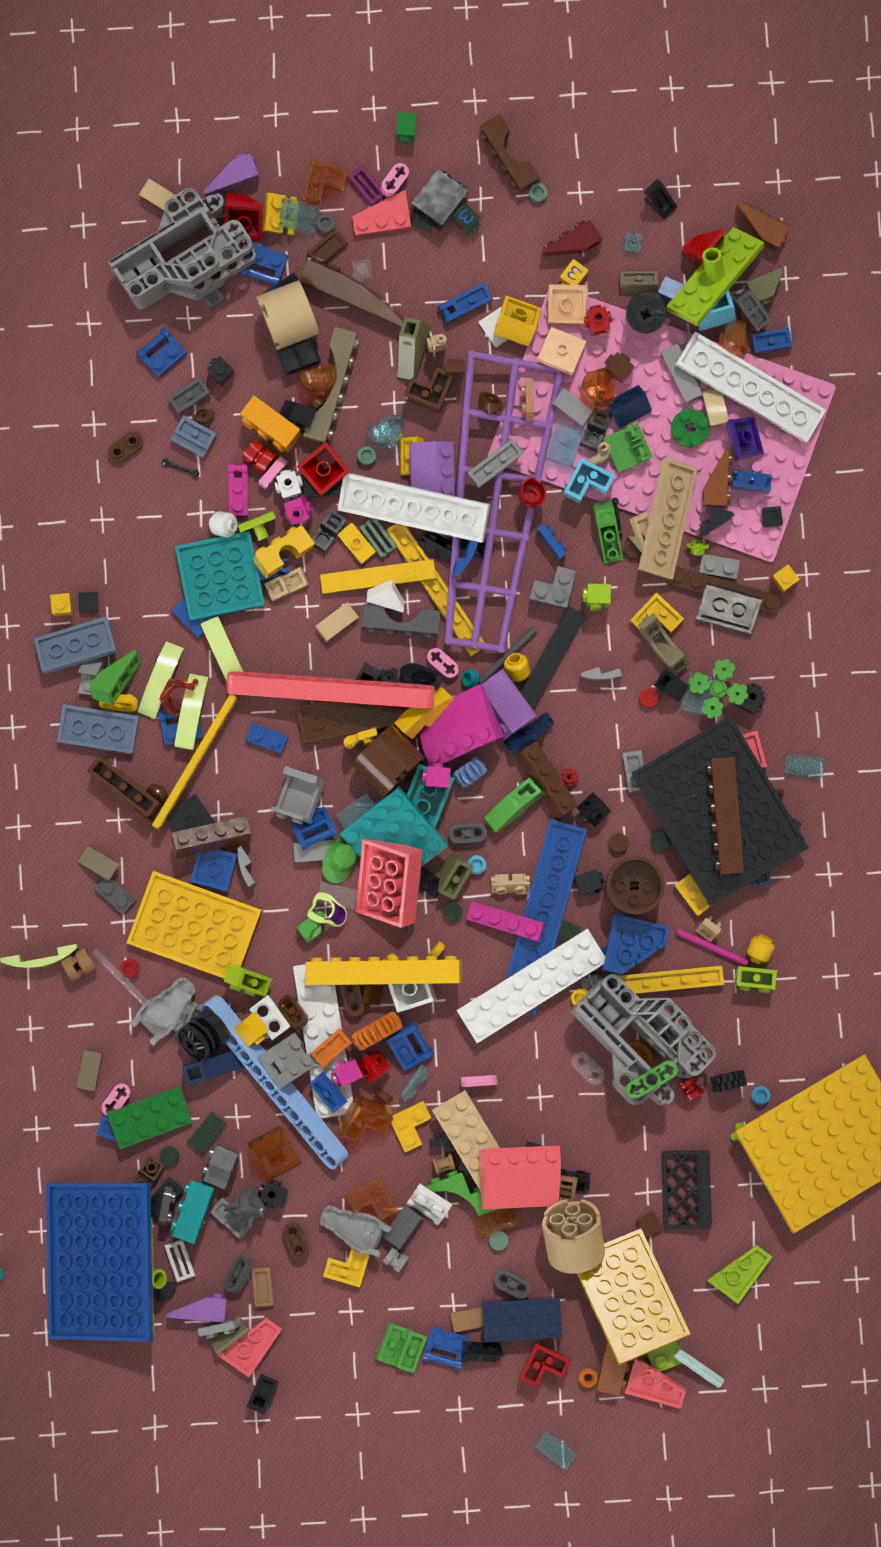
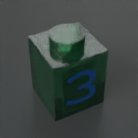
(466, 219)

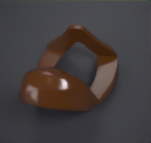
(160, 794)

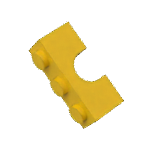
(295, 541)

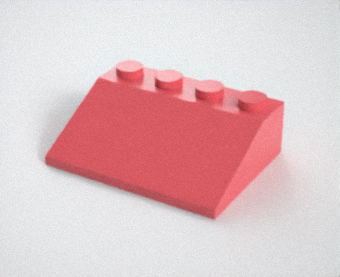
(389, 882)
(520, 1177)

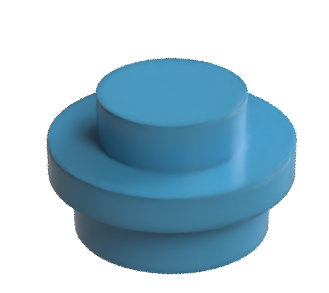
(760, 1095)

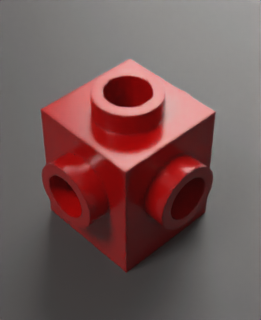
(598, 327)
(373, 1066)

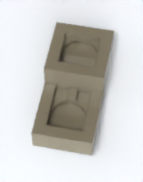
(98, 863)

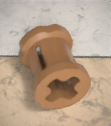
(444, 1164)

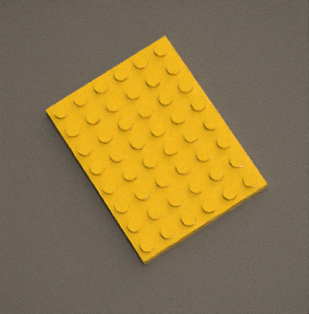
(819, 1144)

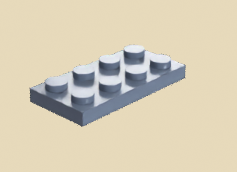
(75, 645)
(98, 729)

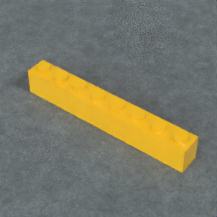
(383, 972)

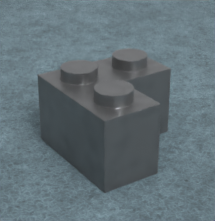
(556, 594)
(220, 1166)

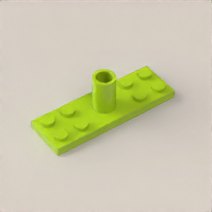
(715, 276)

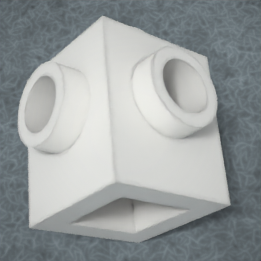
(292, 490)

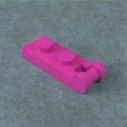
(238, 489)

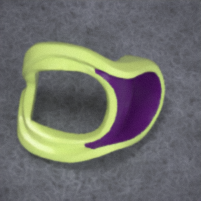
(337, 916)

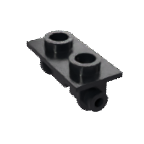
(432, 542)
(583, 1180)
(488, 1350)

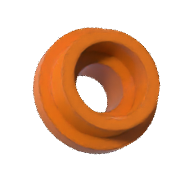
(588, 1384)

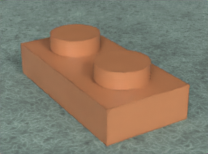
(528, 406)

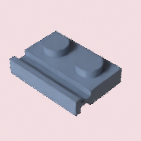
(193, 436)

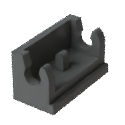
(751, 310)
(404, 1227)

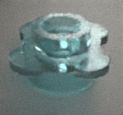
(628, 246)

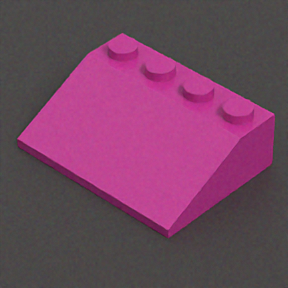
(461, 728)

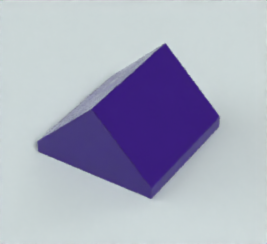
(744, 438)

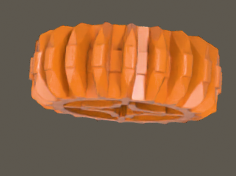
(377, 1031)

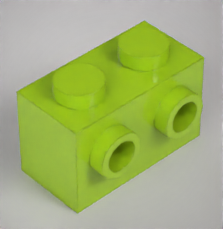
(597, 596)
(755, 977)
(246, 979)

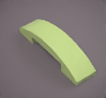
(221, 646)
(161, 673)
(190, 713)
(63, 952)

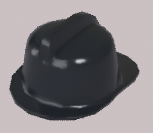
(419, 674)

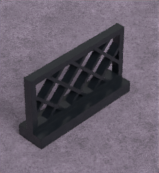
(703, 1193)

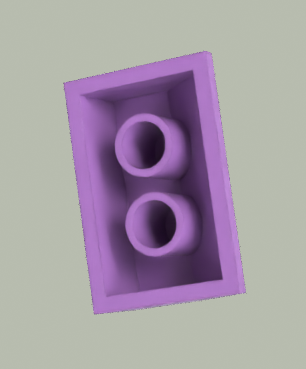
(432, 466)
(507, 703)

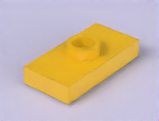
(356, 543)

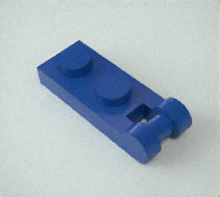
(465, 303)

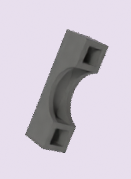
(376, 619)

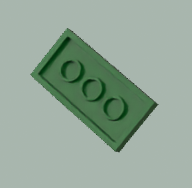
(149, 1117)

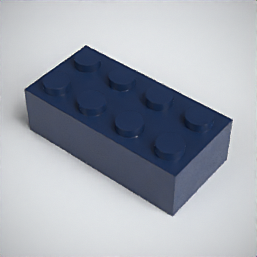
(522, 1319)

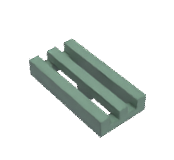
(369, 524)

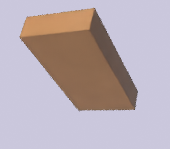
(262, 1286)
(467, 1319)

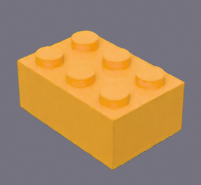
(270, 425)

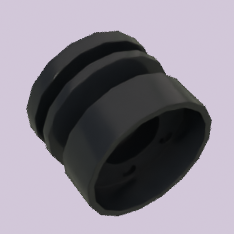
(646, 300)
(203, 1035)

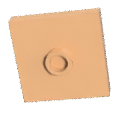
(567, 303)
(561, 351)

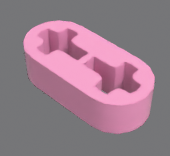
(397, 181)
(270, 476)
(439, 666)
(479, 1080)
(112, 1096)

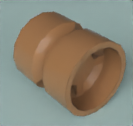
(85, 962)

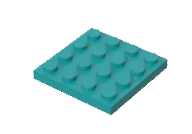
(219, 576)
(395, 821)

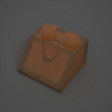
(274, 1153)

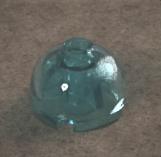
(386, 431)

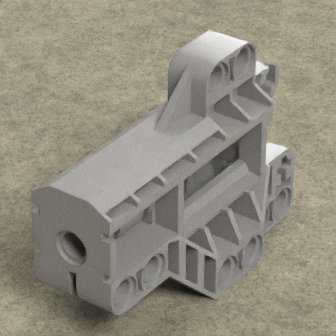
(174, 276)
(640, 1016)

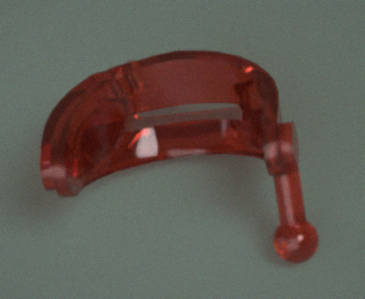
(165, 696)

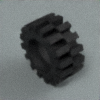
(728, 1081)

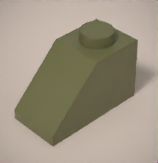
(765, 286)
(453, 875)

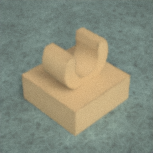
(708, 929)

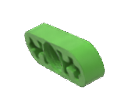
(636, 1082)

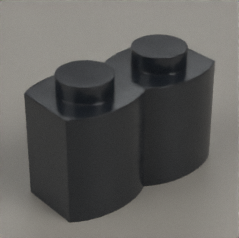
(298, 356)

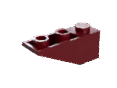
(574, 242)

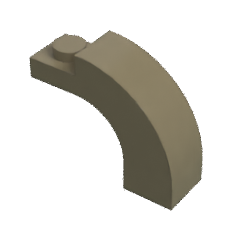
(662, 645)

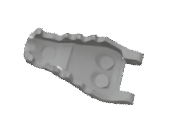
(162, 998)
(357, 1229)

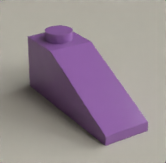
(235, 174)
(205, 1309)

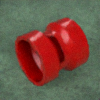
(690, 1088)

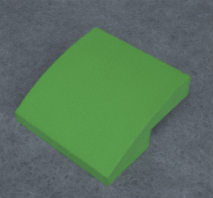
(401, 1347)

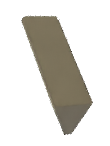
(636, 281)
(89, 1070)
(223, 1341)

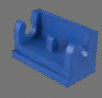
(751, 481)

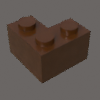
(431, 395)

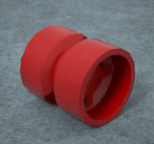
(259, 456)

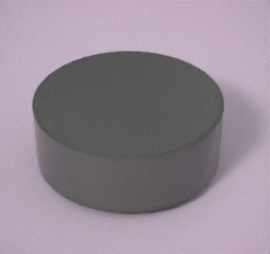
(325, 223)

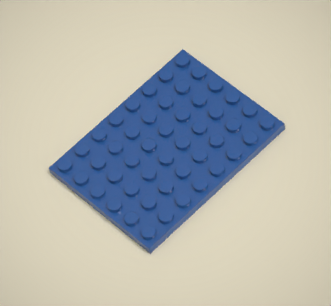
(99, 1261)

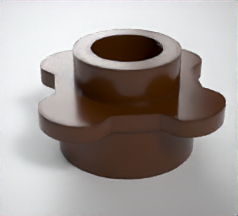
(197, 417)

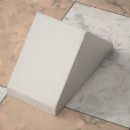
(386, 596)

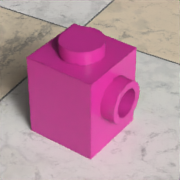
(437, 776)
(345, 1072)

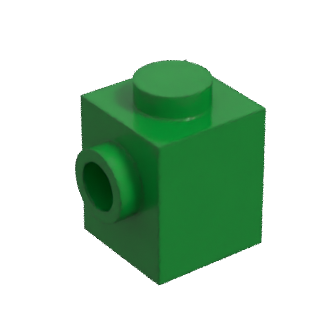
(406, 126)

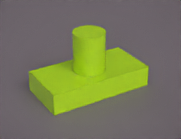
(258, 525)

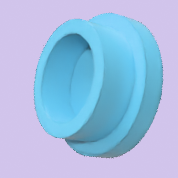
(478, 863)

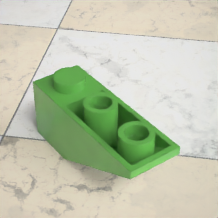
(607, 531)

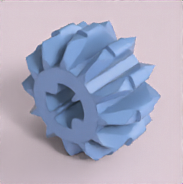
(470, 772)

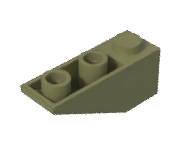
(411, 347)

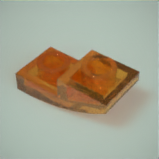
(495, 1221)

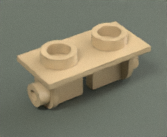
(436, 343)
(501, 885)

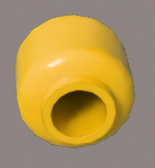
(517, 667)
(760, 949)

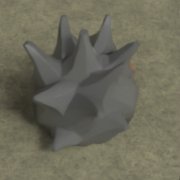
(246, 1207)

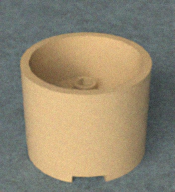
(288, 315)
(573, 1236)

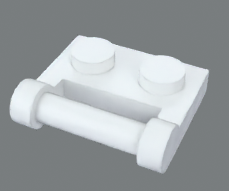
(429, 1204)

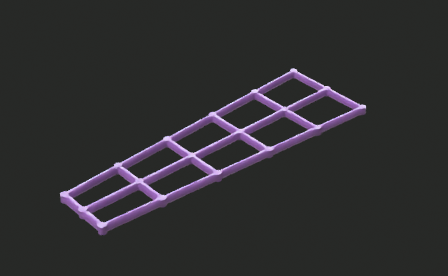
(507, 419)

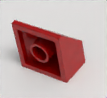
(247, 212)
(694, 248)
(323, 468)

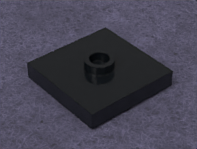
(189, 815)

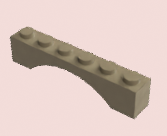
(342, 347)

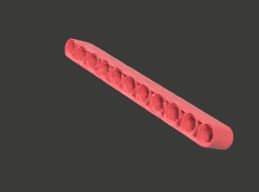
(330, 689)

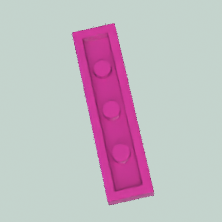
(505, 921)

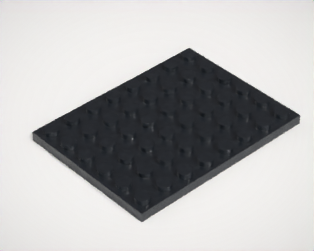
(681, 802)

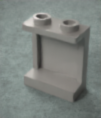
(299, 796)

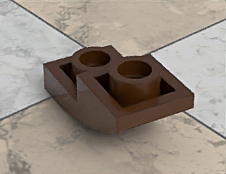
(148, 1171)

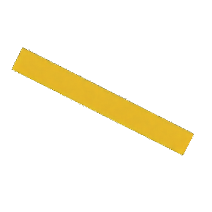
(435, 587)
(194, 762)

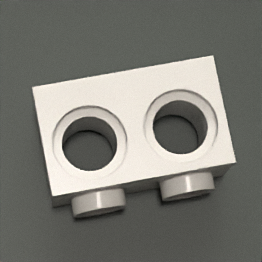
(273, 1015)

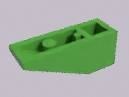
(114, 678)

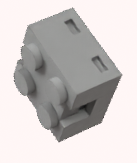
(286, 1061)

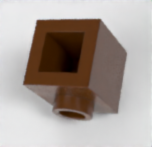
(619, 366)

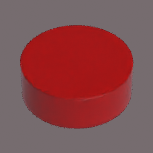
(648, 698)

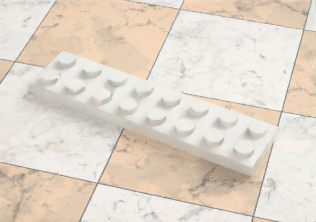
(750, 387)
(414, 507)
(532, 985)
(323, 1020)

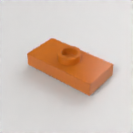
(331, 1048)

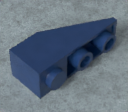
(211, 1067)

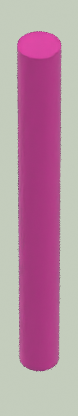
(712, 947)

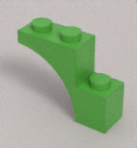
(456, 1184)

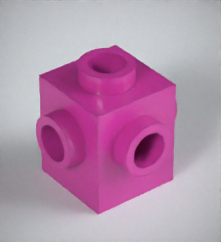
(298, 510)

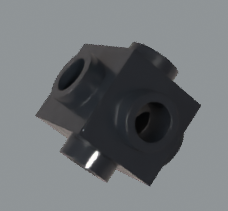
(752, 705)
(593, 810)
(280, 1194)

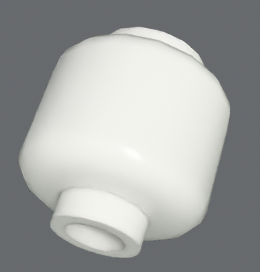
(223, 524)

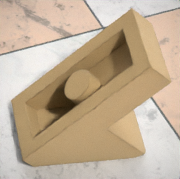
(639, 525)

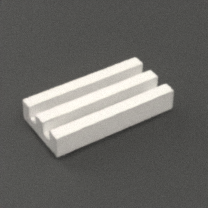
(173, 1265)

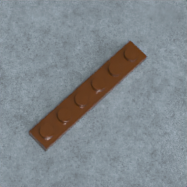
(697, 582)

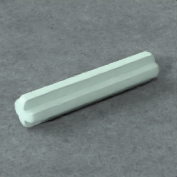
(699, 1368)

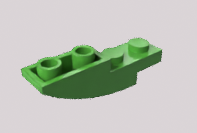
(514, 804)

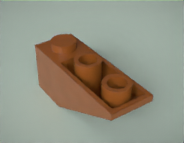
(764, 228)
(716, 488)

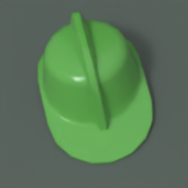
(338, 861)

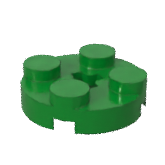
(695, 437)

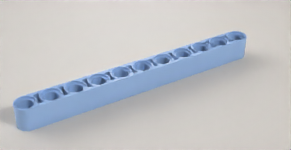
(287, 1098)

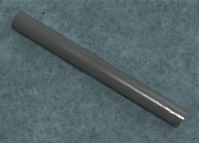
(513, 649)

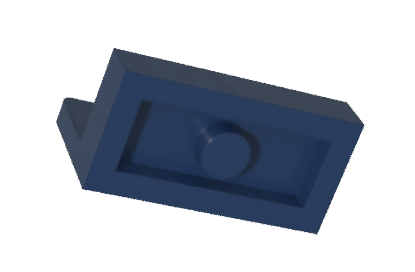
(629, 406)

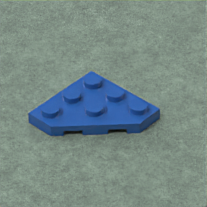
(632, 942)

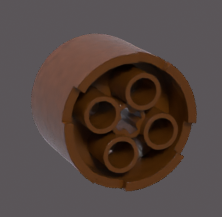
(388, 760)
(650, 885)

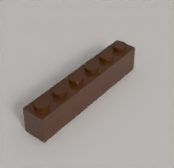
(726, 816)

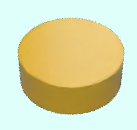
(437, 949)
(577, 995)

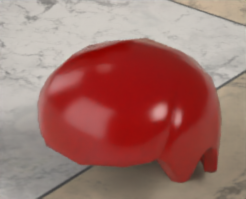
(531, 493)

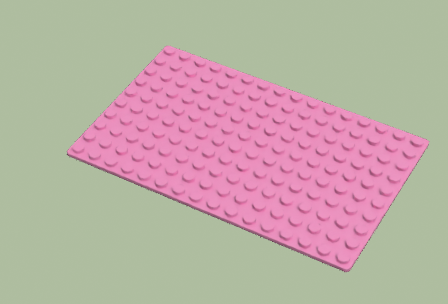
(635, 487)

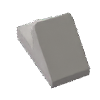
(88, 672)

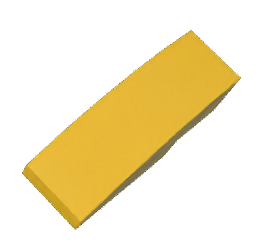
(416, 718)

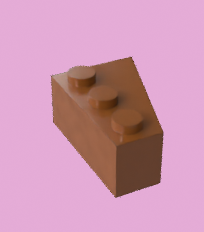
(611, 1374)

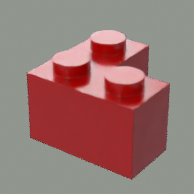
(542, 1359)

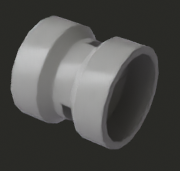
(395, 1259)

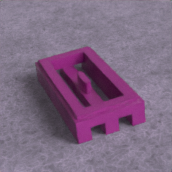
(356, 173)

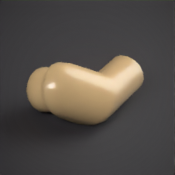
(602, 454)

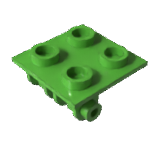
(628, 447)

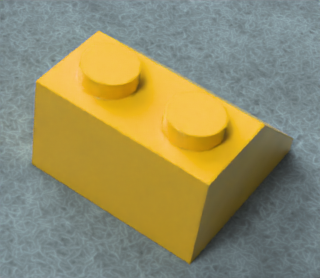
(517, 321)

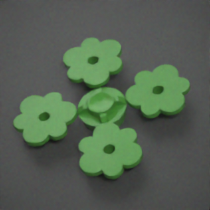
(718, 688)

